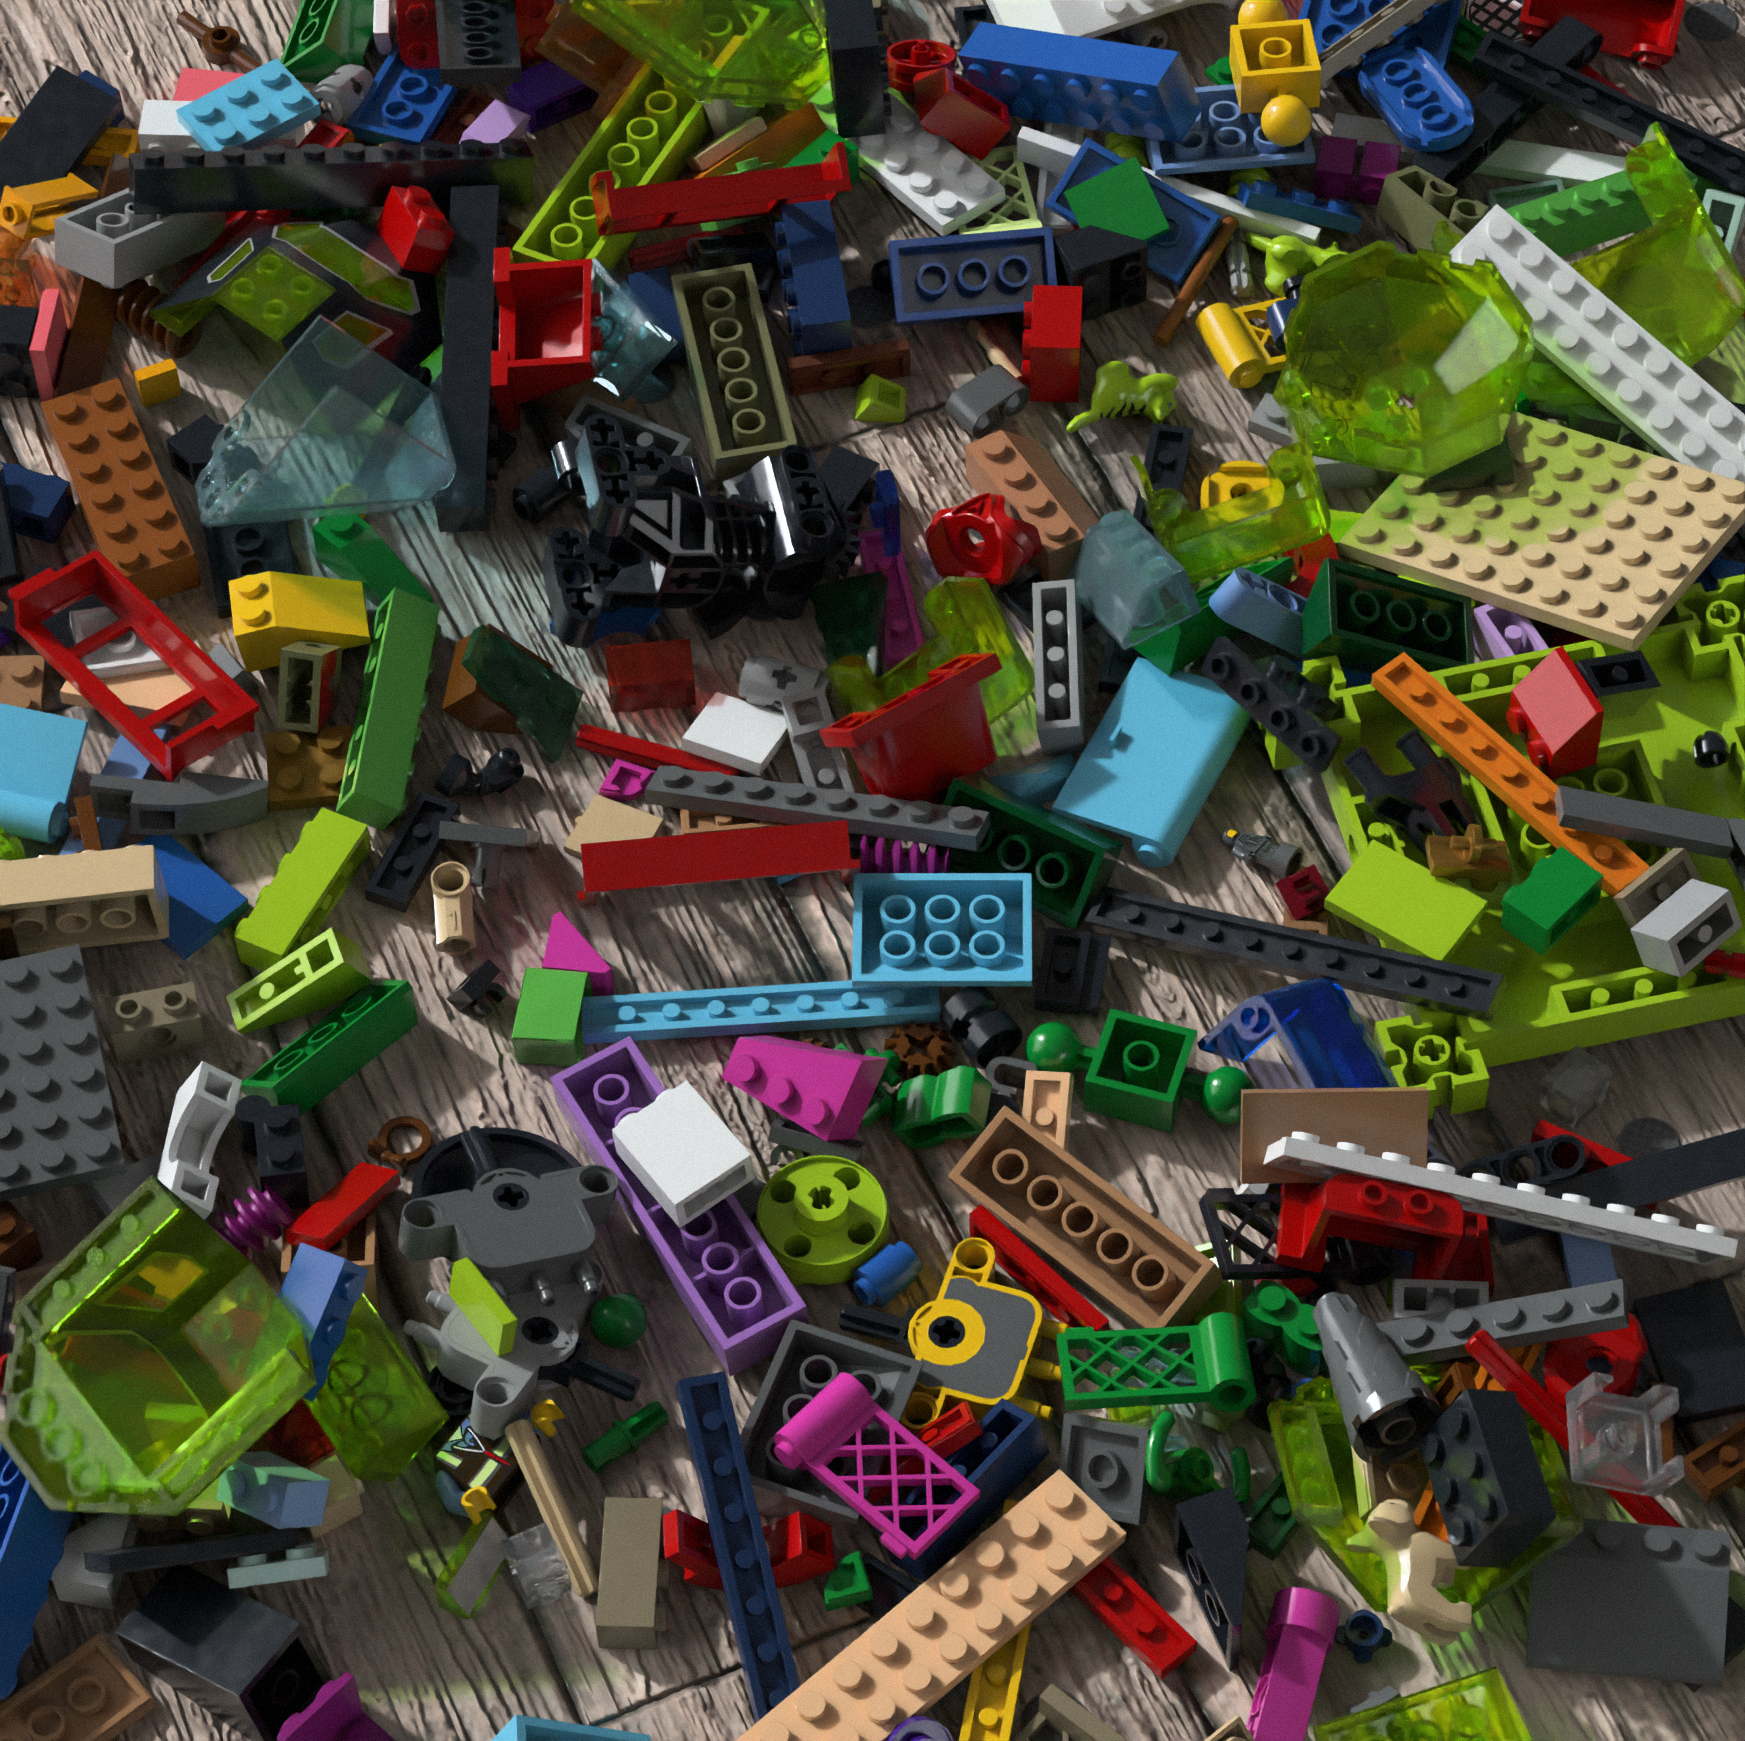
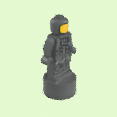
(1281, 859)

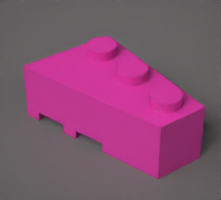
(806, 1082)

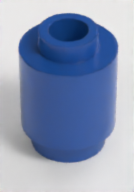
(886, 1274)

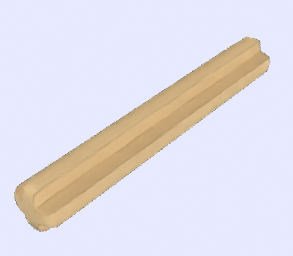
(552, 1506)

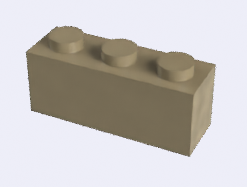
(632, 1574)

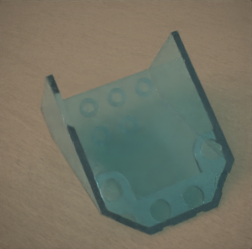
(327, 439)

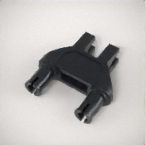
(1416, 800)

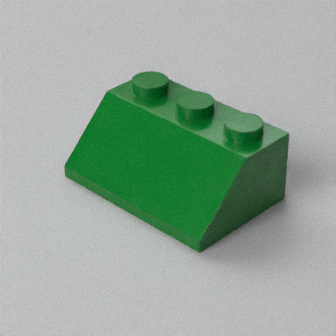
(328, 37)

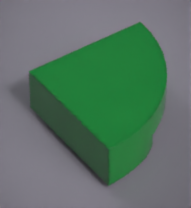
(848, 1584)

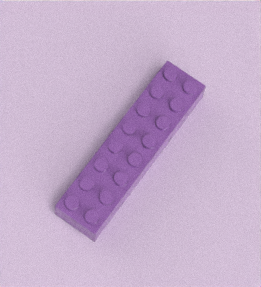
(714, 1260)

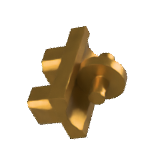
(1469, 857)

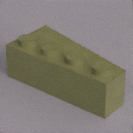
(1417, 200)

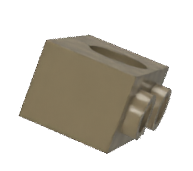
(155, 1022)

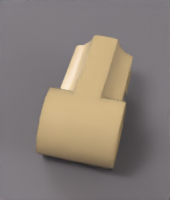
(453, 909)

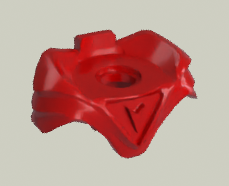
(1005, 546)
(1566, 1360)

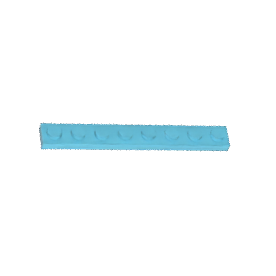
(754, 1010)

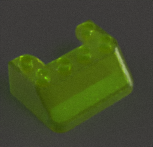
(964, 623)

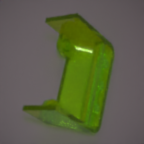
(1247, 526)

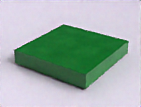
(1119, 202)

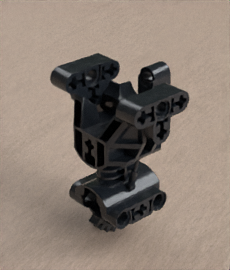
(668, 541)

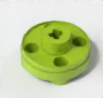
(822, 1218)

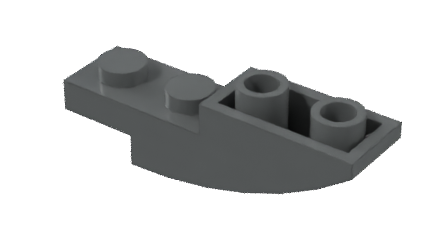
(193, 806)

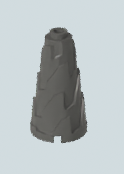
(1378, 1393)

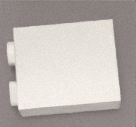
(683, 1153)

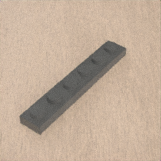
(1511, 1322)

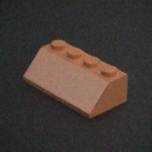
(1034, 494)

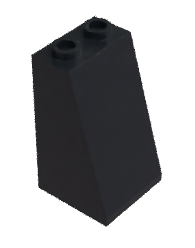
(224, 1652)

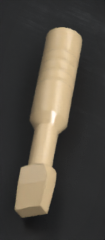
(994, 353)

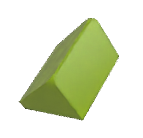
(880, 401)

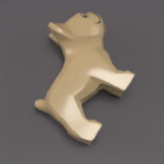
(1414, 1568)

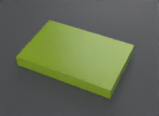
(1405, 903)

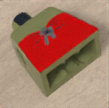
(308, 676)

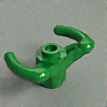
(1189, 1470)

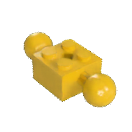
(1275, 70)

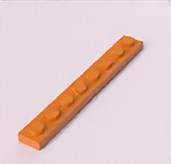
(1500, 768)

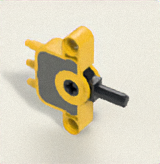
(973, 1340)

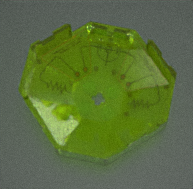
(1409, 327)

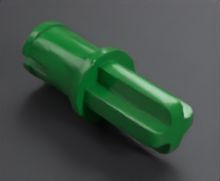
(624, 1436)

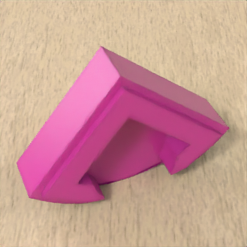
(625, 781)

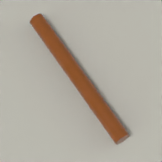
(1195, 281)

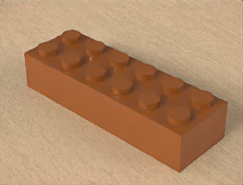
(120, 489)

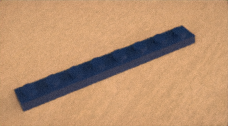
(738, 1541)

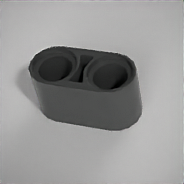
(987, 401)

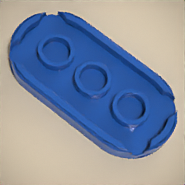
(1416, 98)

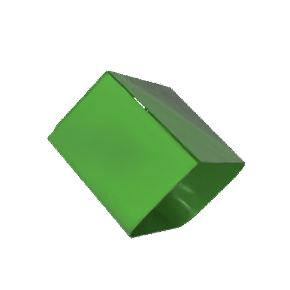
(550, 1017)

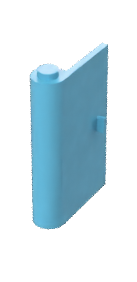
(1154, 760)
(37, 771)

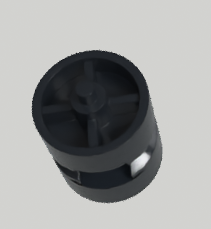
(975, 1020)

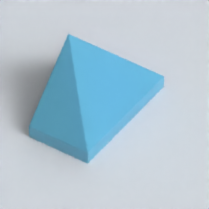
(1038, 781)

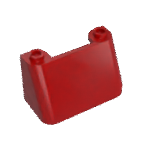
(1630, 28)

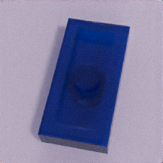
(886, 513)

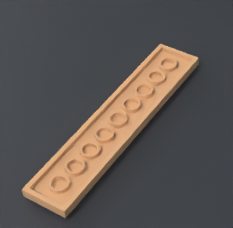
(950, 1621)

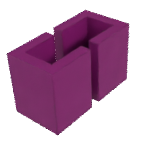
(1337, 167)

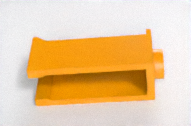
(32, 208)

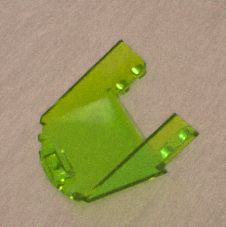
(1665, 278)

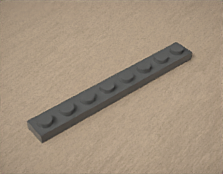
(804, 804)

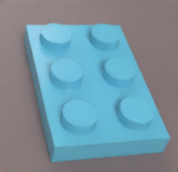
(249, 109)

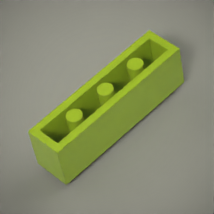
(303, 890)

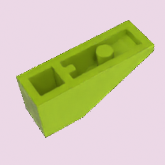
(301, 983)

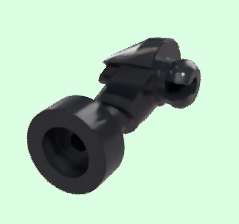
(498, 775)
(1269, 1381)

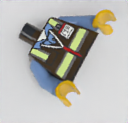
(480, 1470)

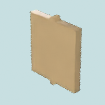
(610, 821)

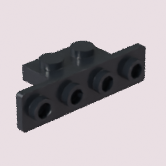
(1278, 700)

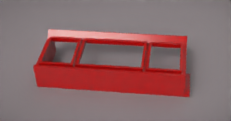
(716, 196)
(93, 573)
(716, 857)

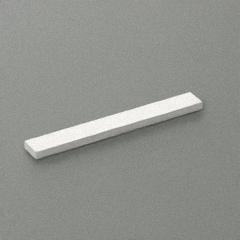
(1056, 155)
(1511, 160)

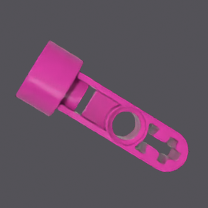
(1298, 1638)

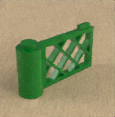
(1216, 1351)

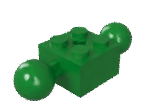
(1139, 1070)

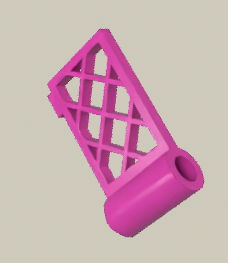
(829, 1426)

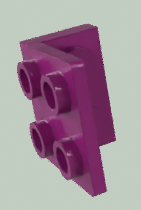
(334, 1717)

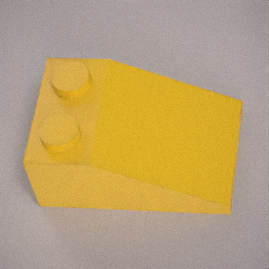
(288, 608)

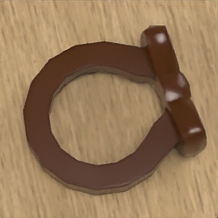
(378, 1148)

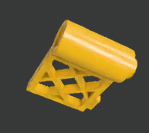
(1237, 344)

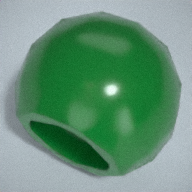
(618, 1320)

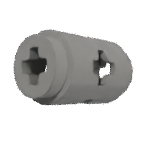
(339, 93)
(769, 679)

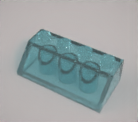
(1130, 580)

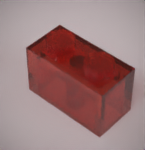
(650, 675)

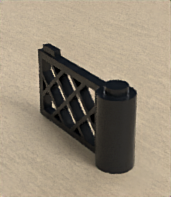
(1353, 1259)

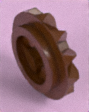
(939, 1050)

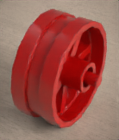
(916, 56)

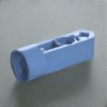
(1261, 609)

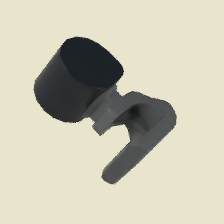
(999, 1076)

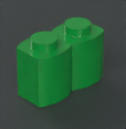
(942, 1107)
(1286, 1325)

